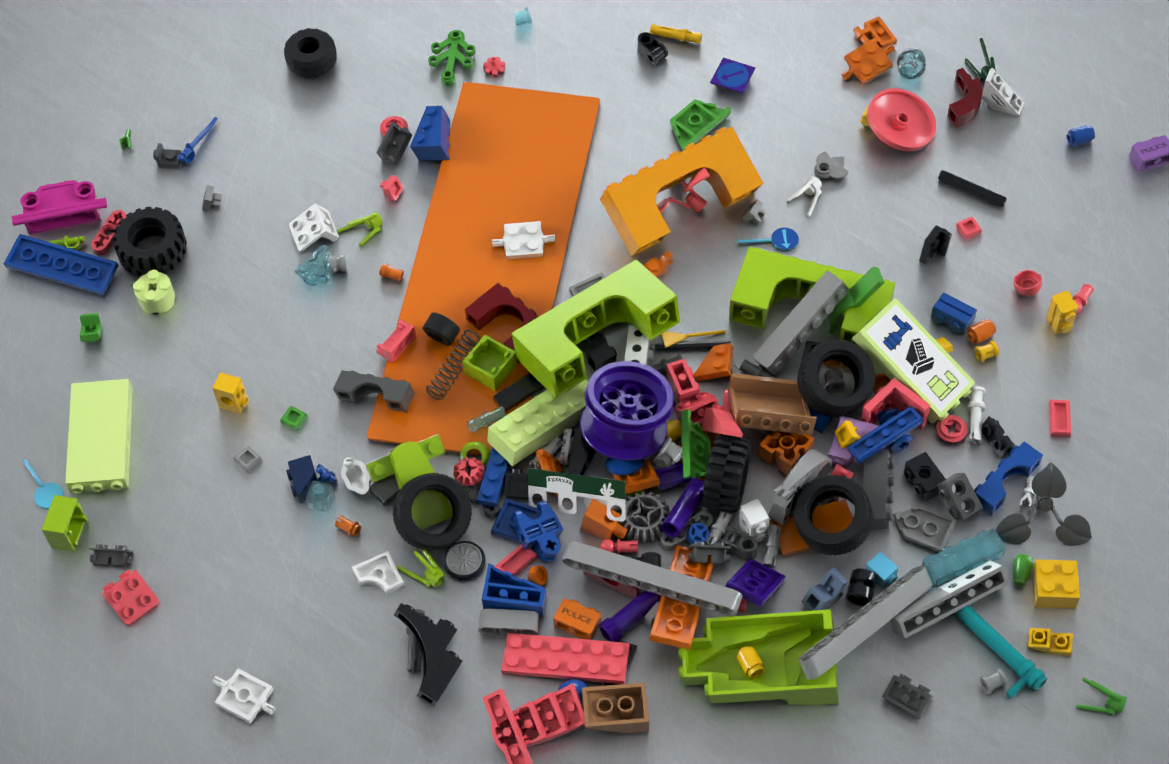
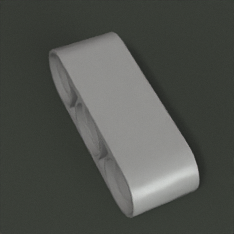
(503, 621)

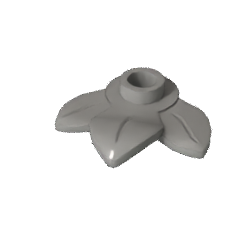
(830, 167)

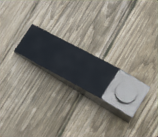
(581, 453)

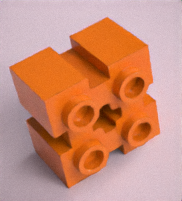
(785, 449)

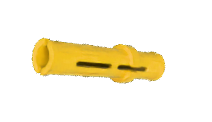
(679, 34)

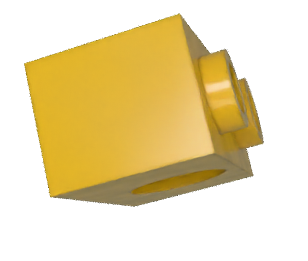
(230, 393)

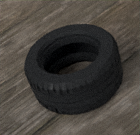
(854, 359)
(820, 490)
(460, 511)

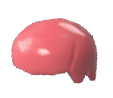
(1027, 283)

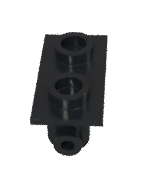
(995, 435)

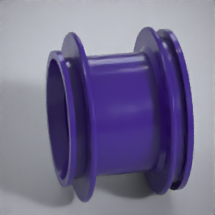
(626, 410)

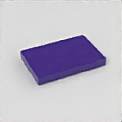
(756, 582)

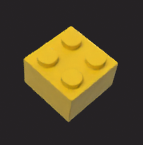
(1055, 583)

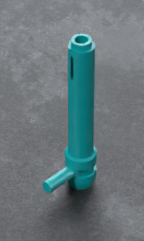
(1024, 668)

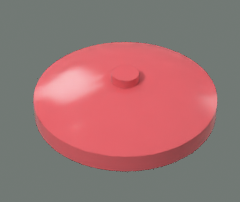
(901, 119)

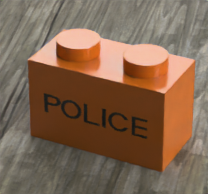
(577, 619)

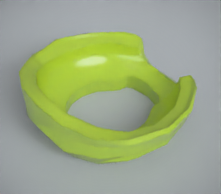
(485, 452)

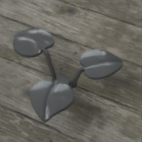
(1046, 484)

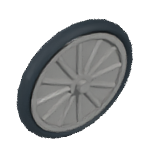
(464, 560)

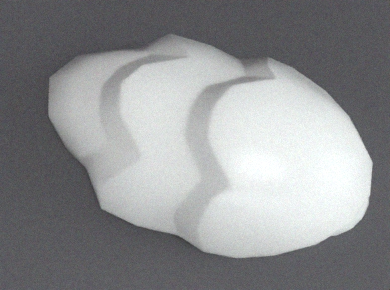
(356, 476)

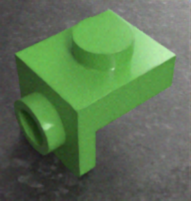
(91, 327)

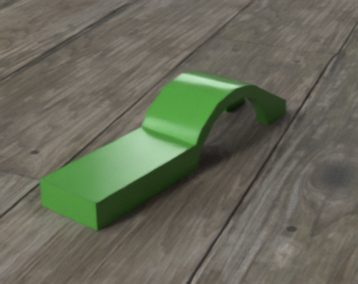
(856, 296)

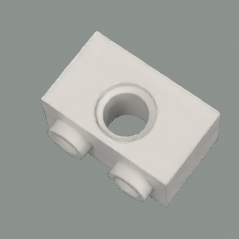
(754, 520)

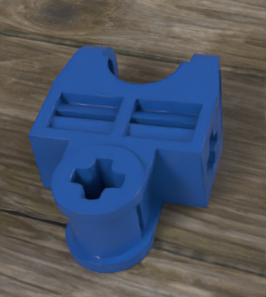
(539, 532)

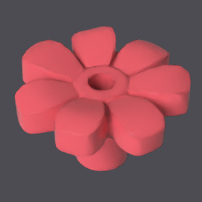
(494, 65)

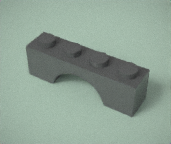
(353, 385)

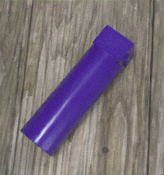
(683, 508)
(628, 616)

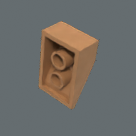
(616, 708)

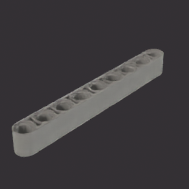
(652, 578)
(865, 622)

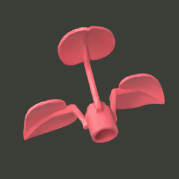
(693, 199)

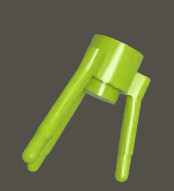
(372, 221)
(433, 574)

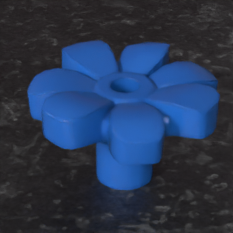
(325, 474)

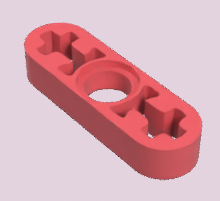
(110, 224)

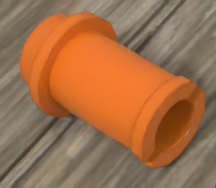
(390, 272)
(352, 528)

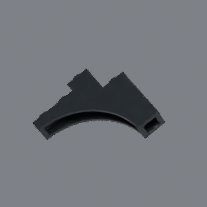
(432, 639)

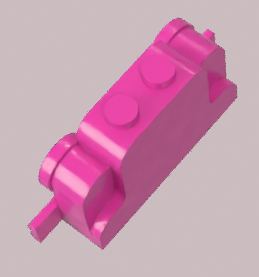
(59, 206)

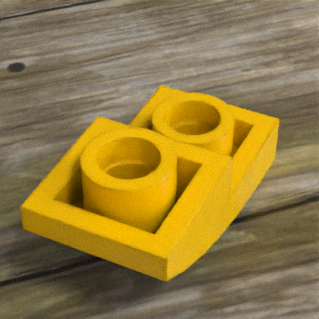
(1052, 643)

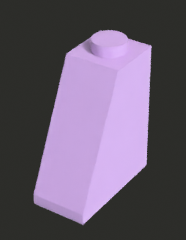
(841, 455)

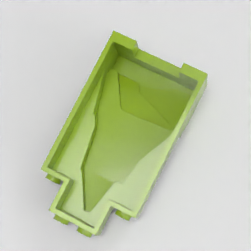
(779, 643)

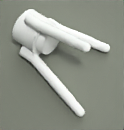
(811, 187)

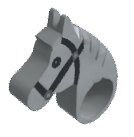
(808, 468)

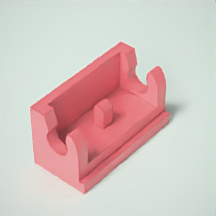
(397, 341)

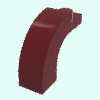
(968, 107)

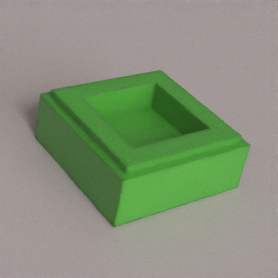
(293, 418)

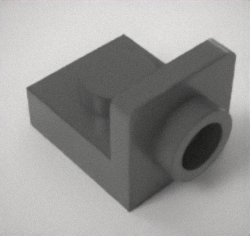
(166, 157)

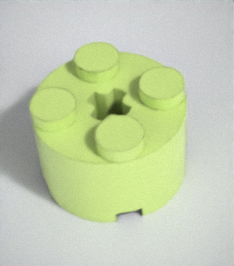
(154, 292)

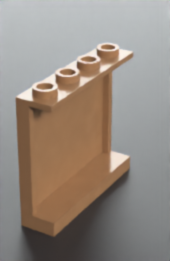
(769, 404)

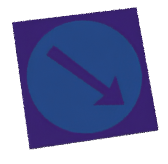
(732, 75)

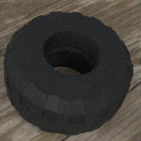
(320, 49)

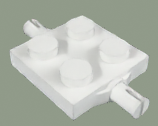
(523, 240)
(244, 695)

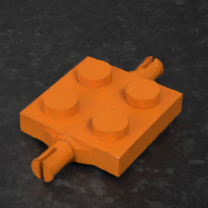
(868, 61)

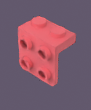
(130, 596)

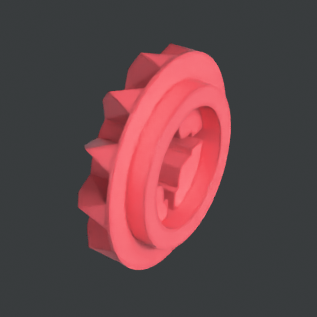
(384, 126)
(960, 429)
(476, 474)

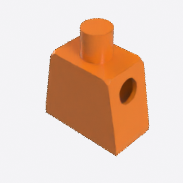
(597, 523)

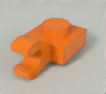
(658, 267)

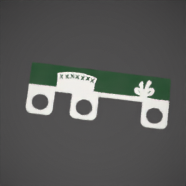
(576, 485)

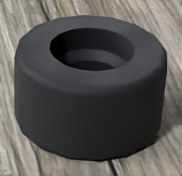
(441, 329)

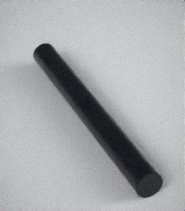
(689, 345)

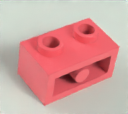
(682, 381)
(696, 406)

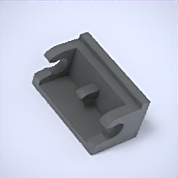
(394, 144)
(384, 488)

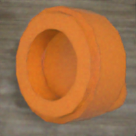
(538, 575)

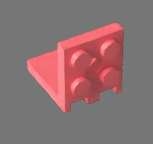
(897, 397)

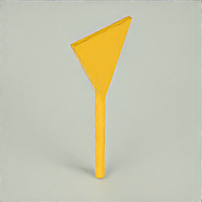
(671, 338)

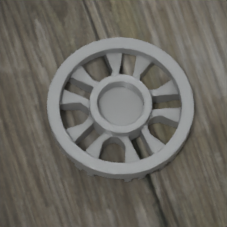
(566, 447)

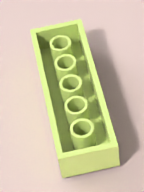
(536, 423)

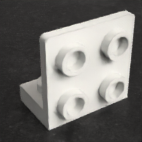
(311, 226)

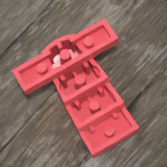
(533, 722)

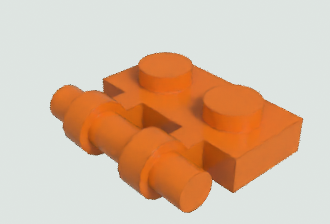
(878, 31)

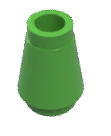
(1021, 569)

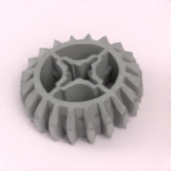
(651, 508)

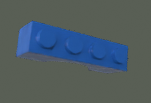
(1022, 461)

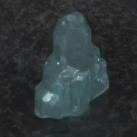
(316, 268)

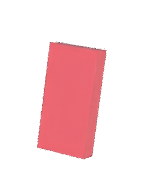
(1060, 418)
(517, 560)

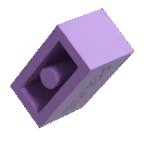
(1150, 153)

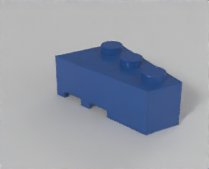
(432, 135)
(512, 593)

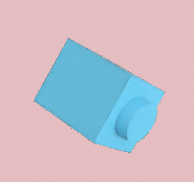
(884, 569)

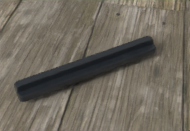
(972, 188)

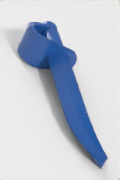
(188, 153)

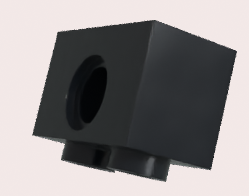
(923, 466)

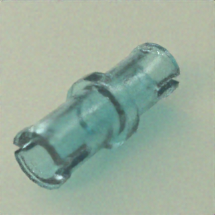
(486, 419)

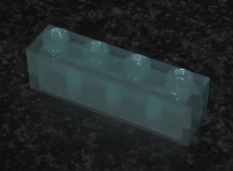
(963, 557)

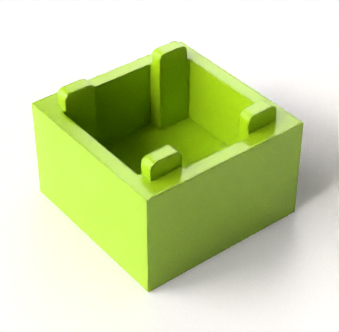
(490, 362)
(64, 523)

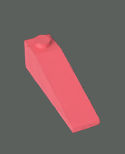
(720, 422)

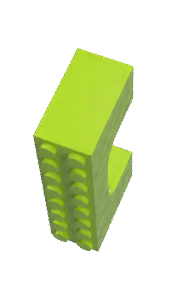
(772, 277)
(628, 295)

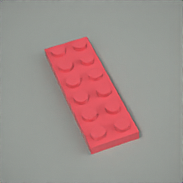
(565, 658)

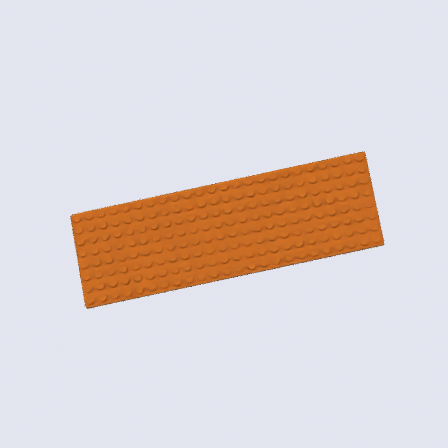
(510, 162)

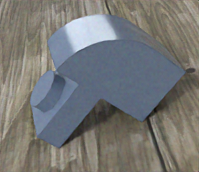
(826, 593)

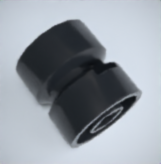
(861, 587)

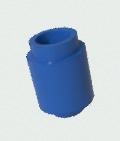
(1080, 135)

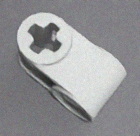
(668, 454)

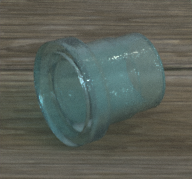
(522, 16)

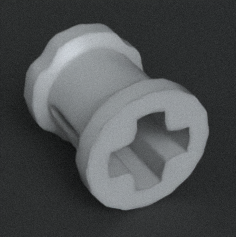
(993, 681)

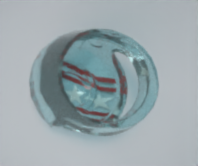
(911, 63)

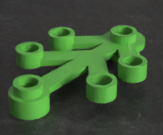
(455, 39)

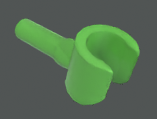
(125, 141)

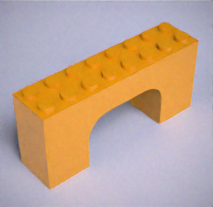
(633, 200)

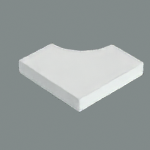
(379, 572)

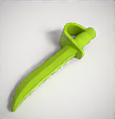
(70, 241)

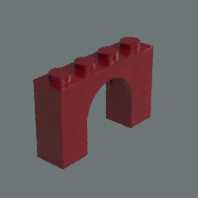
(495, 303)

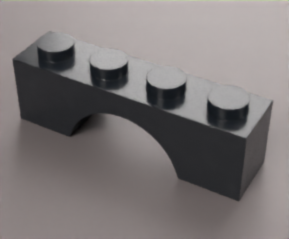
(600, 352)

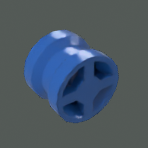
(700, 531)

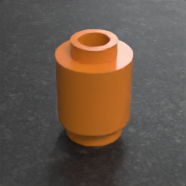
(981, 331)

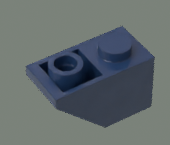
(302, 474)

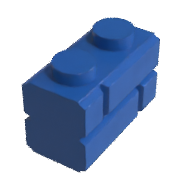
(953, 313)

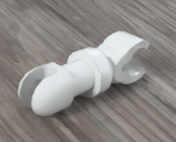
(1028, 494)

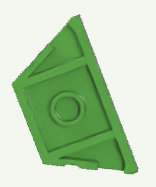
(696, 121)
(695, 448)

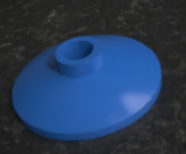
(623, 467)

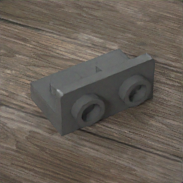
(907, 696)

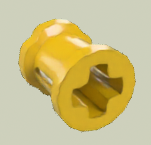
(986, 351)

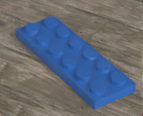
(61, 264)

